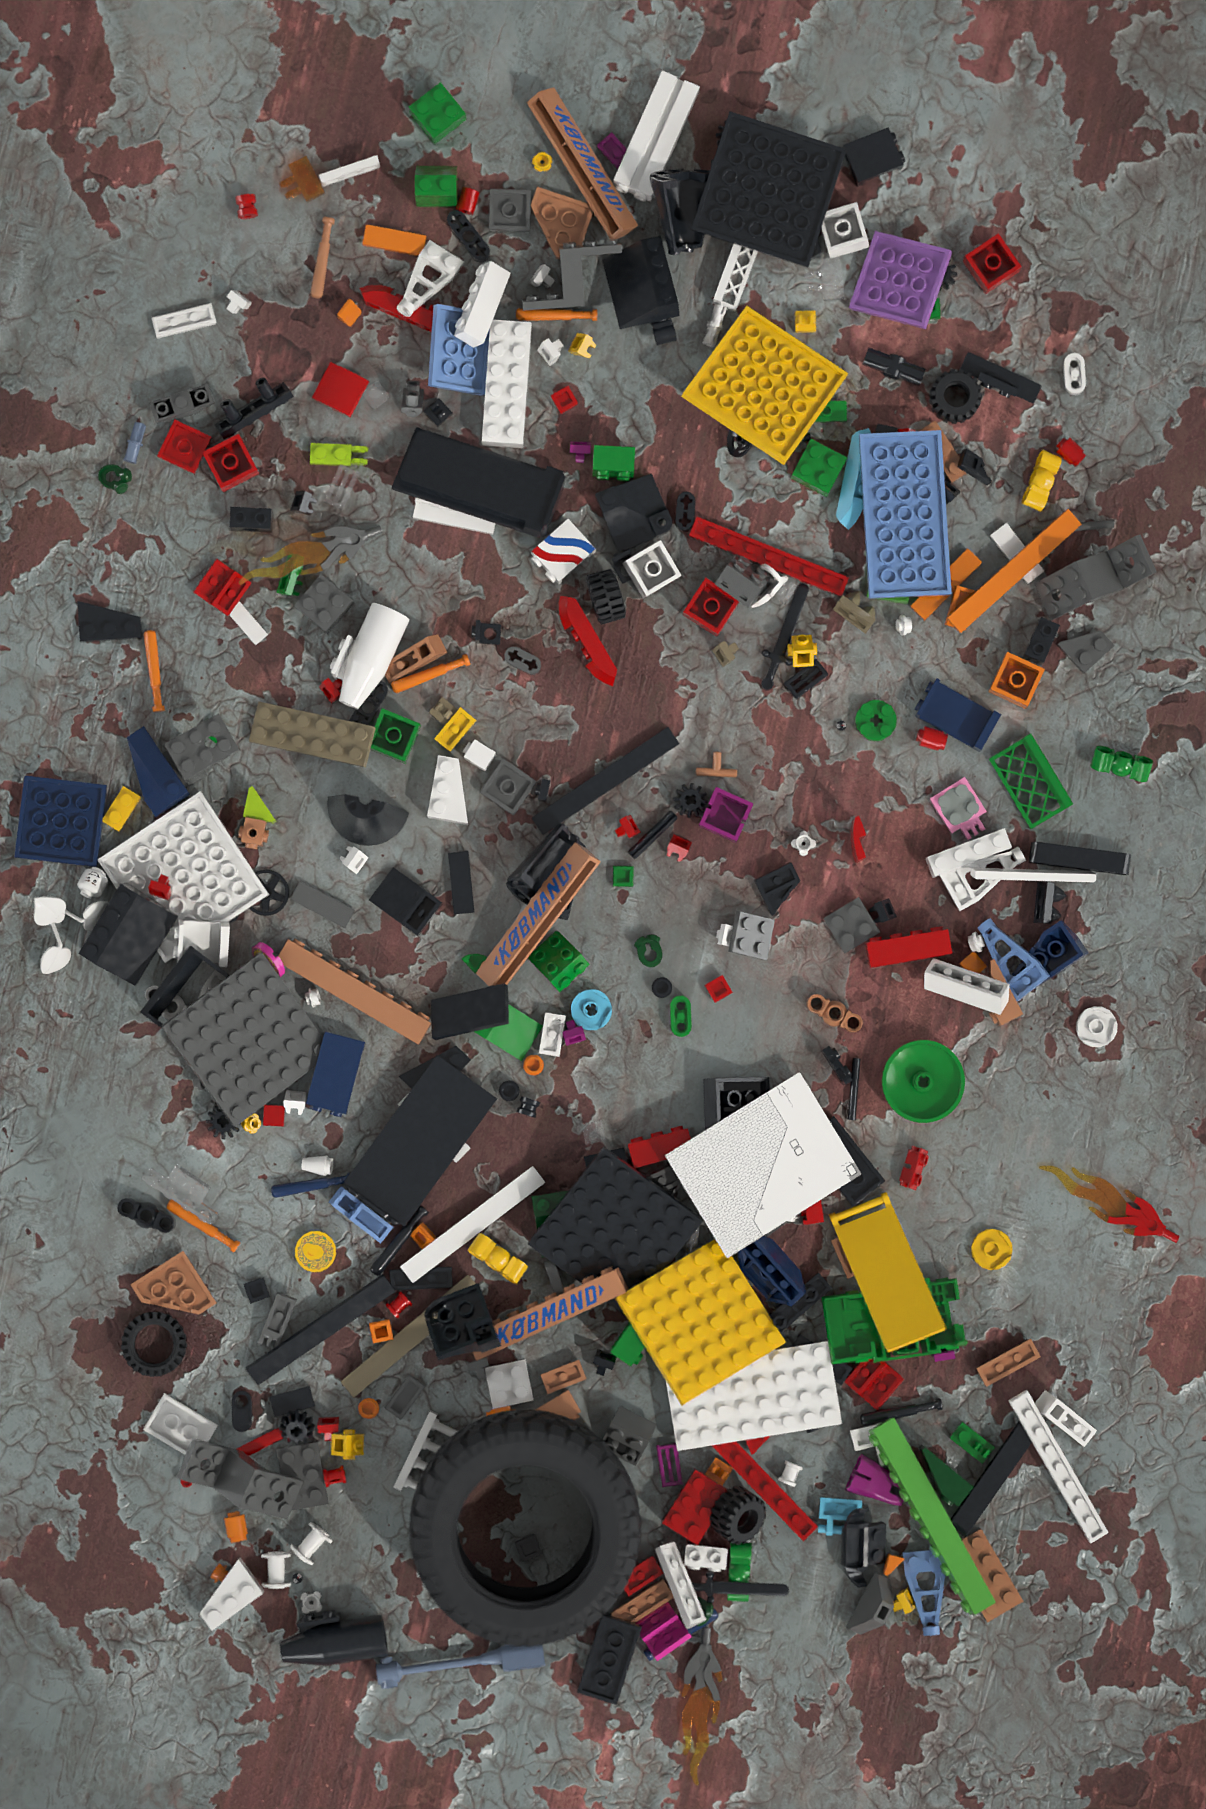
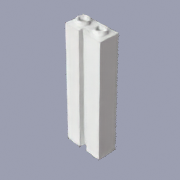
(655, 135)

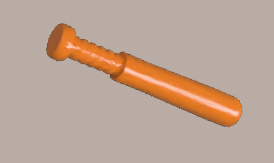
(554, 314)
(153, 666)
(428, 674)
(209, 1229)

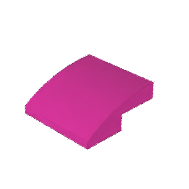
(663, 1631)

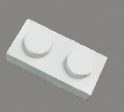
(552, 1034)

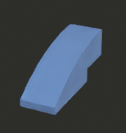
(360, 1214)

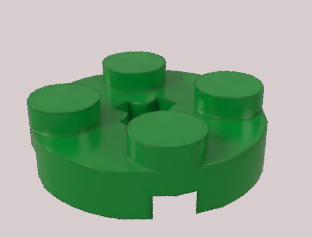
(885, 713)

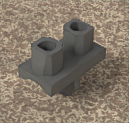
(412, 399)

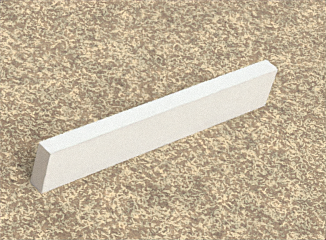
(1033, 875)

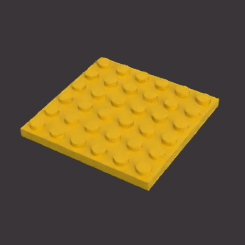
(764, 385)
(700, 1321)

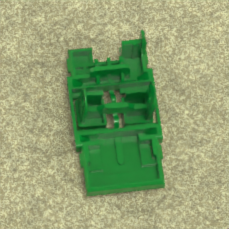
(855, 1336)

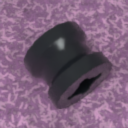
(528, 1107)

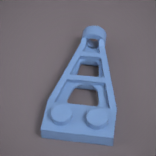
(1028, 978)
(925, 1562)

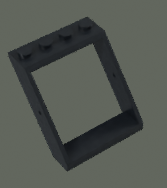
(174, 982)

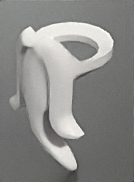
(776, 584)

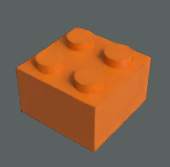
(1016, 680)

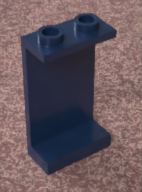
(956, 715)
(335, 1074)

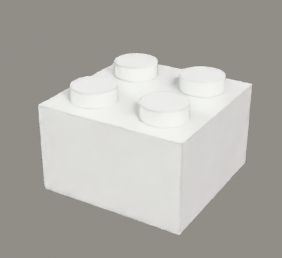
(844, 230)
(651, 569)

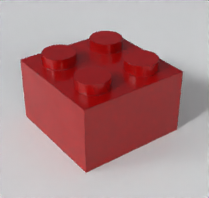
(991, 263)
(230, 463)
(710, 607)

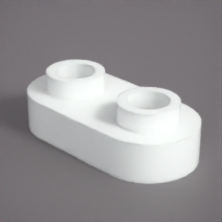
(1074, 374)

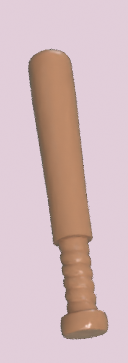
(322, 258)

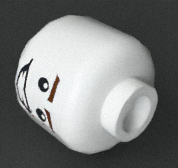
(92, 882)

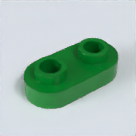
(680, 1016)

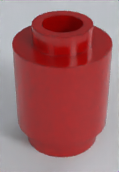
(1070, 451)
(931, 738)

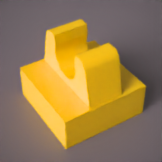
(805, 321)
(580, 345)
(904, 1601)

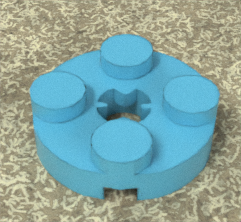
(579, 1010)

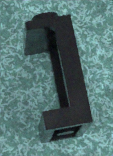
(873, 156)

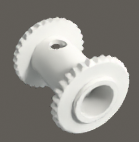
(311, 1543)
(276, 1569)

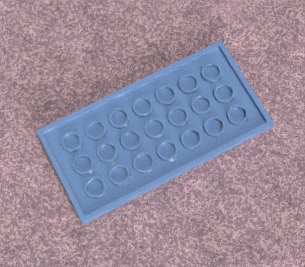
(905, 514)

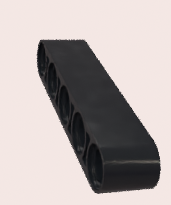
(1079, 858)

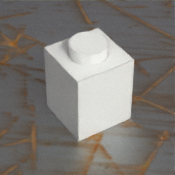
(478, 754)

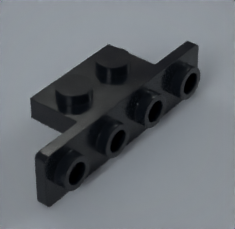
(1001, 378)

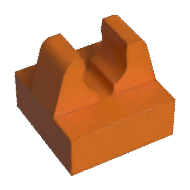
(718, 1471)

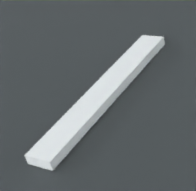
(472, 1224)
(1058, 1466)

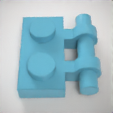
(835, 1509)

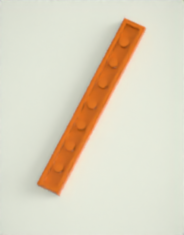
(1013, 571)

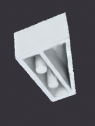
(447, 793)
(232, 1595)

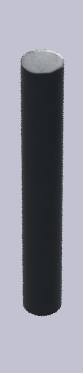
(854, 1089)

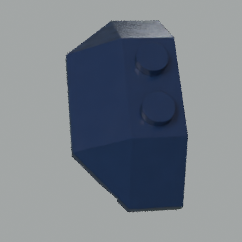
(772, 1271)

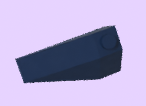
(156, 777)
(1056, 950)

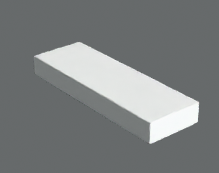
(349, 171)
(184, 320)
(1010, 545)

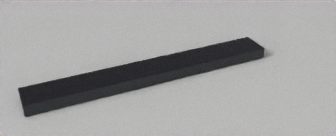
(605, 780)
(320, 1329)

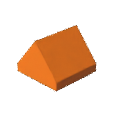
(423, 1235)
(381, 1331)

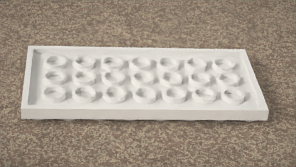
(772, 1396)

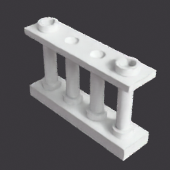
(421, 1442)

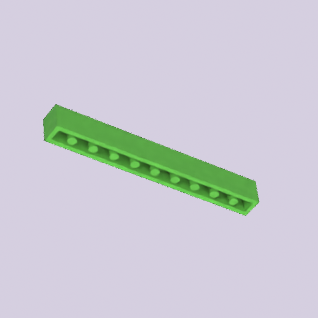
(932, 1517)

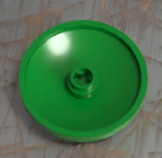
(923, 1081)

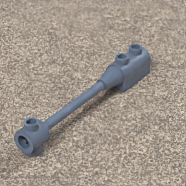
(511, 1657)

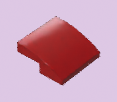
(340, 389)
(221, 587)
(856, 834)
(874, 1382)

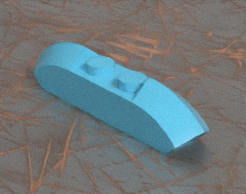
(850, 499)

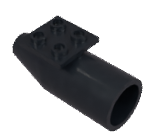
(329, 1641)

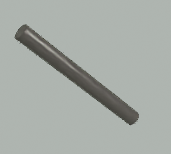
(1084, 526)

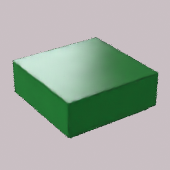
(623, 876)

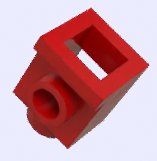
(813, 1214)

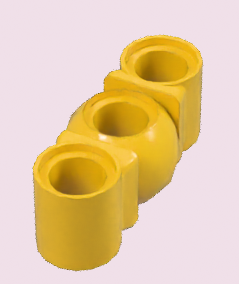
(1041, 480)
(497, 1258)

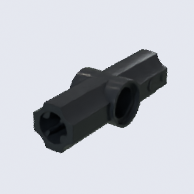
(894, 366)

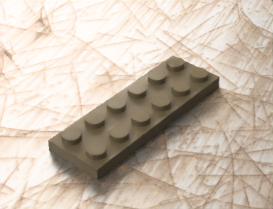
(312, 734)

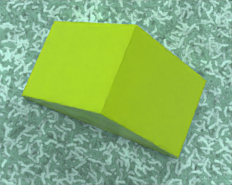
(256, 808)

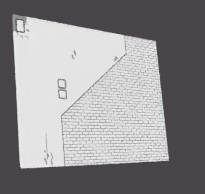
(763, 1165)

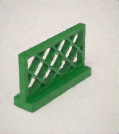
(1047, 773)

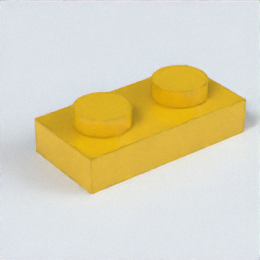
(455, 729)
(121, 809)

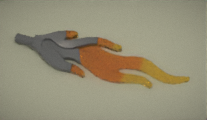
(320, 553)
(698, 1705)

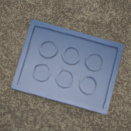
(453, 362)

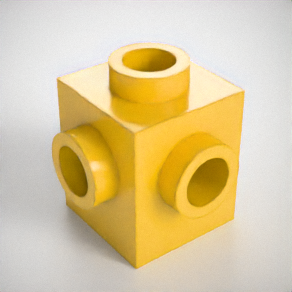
(802, 650)
(347, 1444)

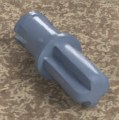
(135, 442)

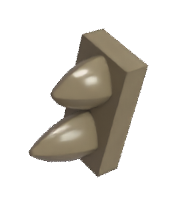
(849, 609)

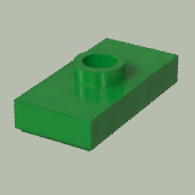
(833, 412)

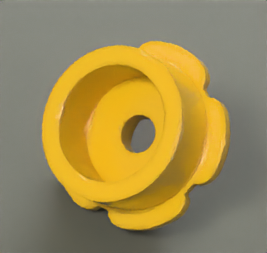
(538, 158)
(247, 1123)

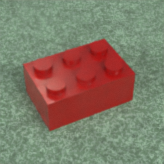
(693, 1505)

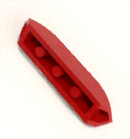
(381, 299)
(574, 617)

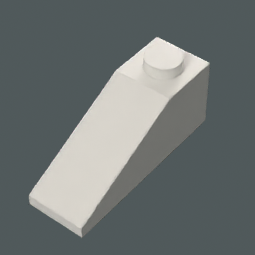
(1065, 1418)

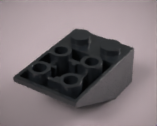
(405, 901)

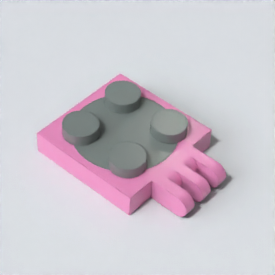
(959, 808)

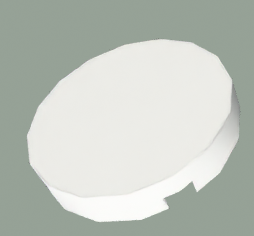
(1096, 1026)

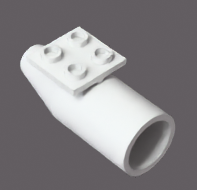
(367, 658)

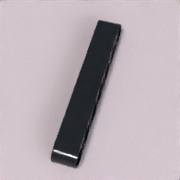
(991, 1480)

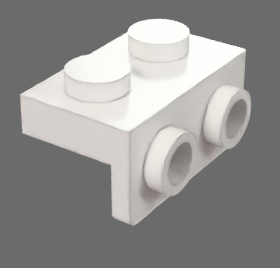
(705, 1556)

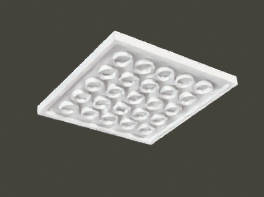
(202, 862)

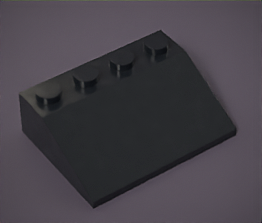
(641, 284)
(128, 934)
(729, 1095)

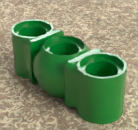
(1121, 763)
(739, 1567)

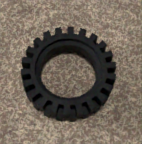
(179, 1344)

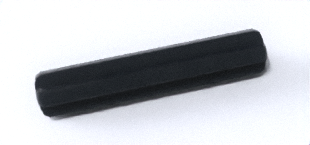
(652, 834)

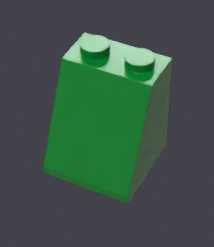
(436, 186)

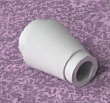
(320, 1165)

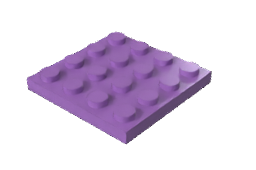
(900, 279)

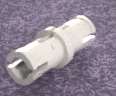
(714, 325)

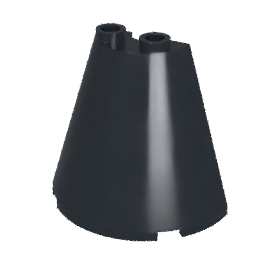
(677, 202)
(365, 823)
(540, 863)

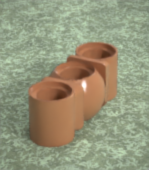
(844, 1013)

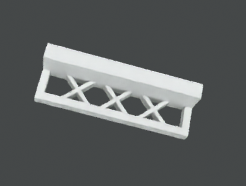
(728, 272)
(438, 514)
(680, 1584)

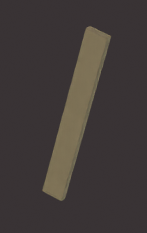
(393, 1350)

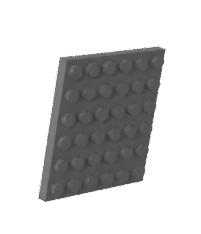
(246, 1039)

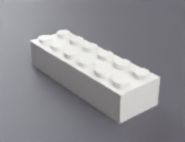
(506, 383)

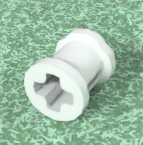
(790, 1473)

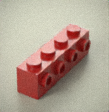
(908, 948)

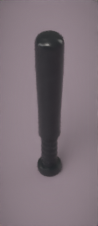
(392, 1249)
(898, 1412)

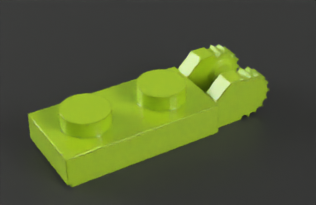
(336, 454)

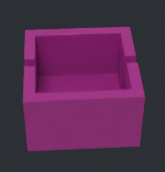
(725, 814)

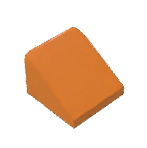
(349, 313)
(973, 963)
(891, 1563)

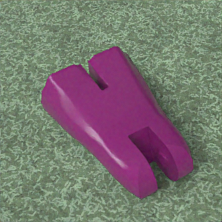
(872, 1481)

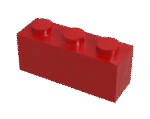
(655, 1148)

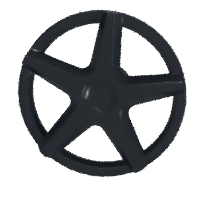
(272, 894)

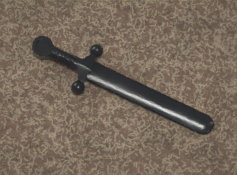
(785, 636)
(739, 1588)

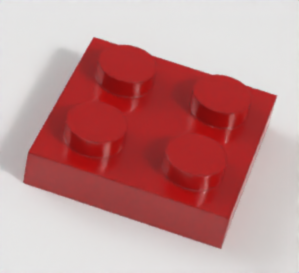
(184, 447)

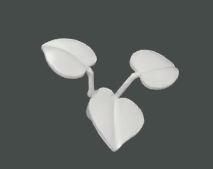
(51, 911)

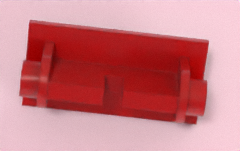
(917, 1160)

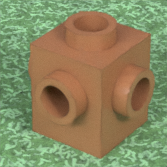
(253, 825)

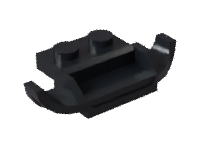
(861, 1545)

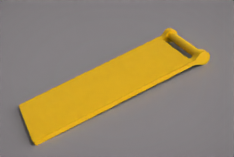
(888, 1274)

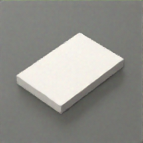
(178, 1424)

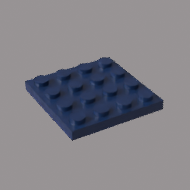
(60, 821)

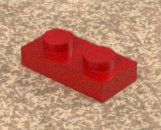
(643, 1574)

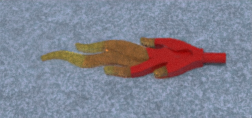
(1115, 1205)

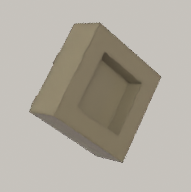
(725, 653)
(443, 711)

